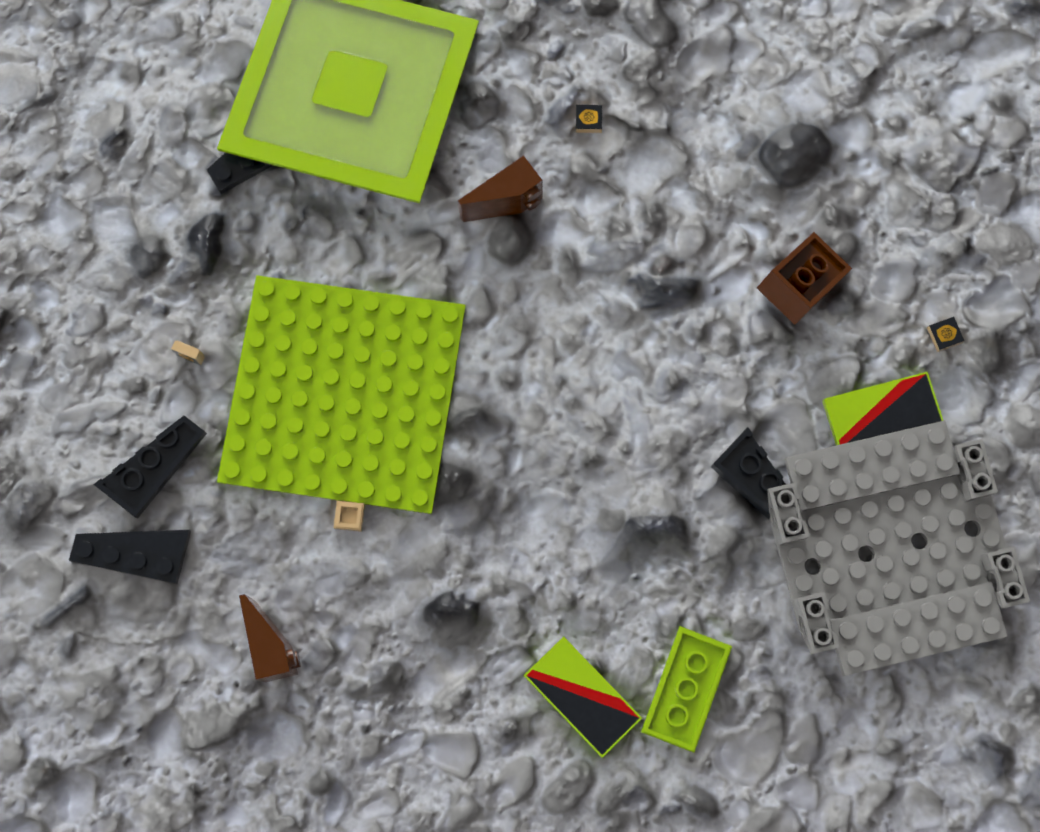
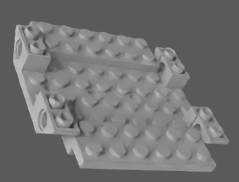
(905, 597)

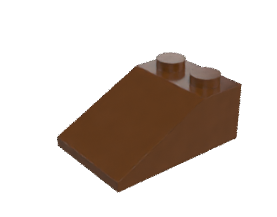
(504, 194)
(804, 278)
(270, 651)

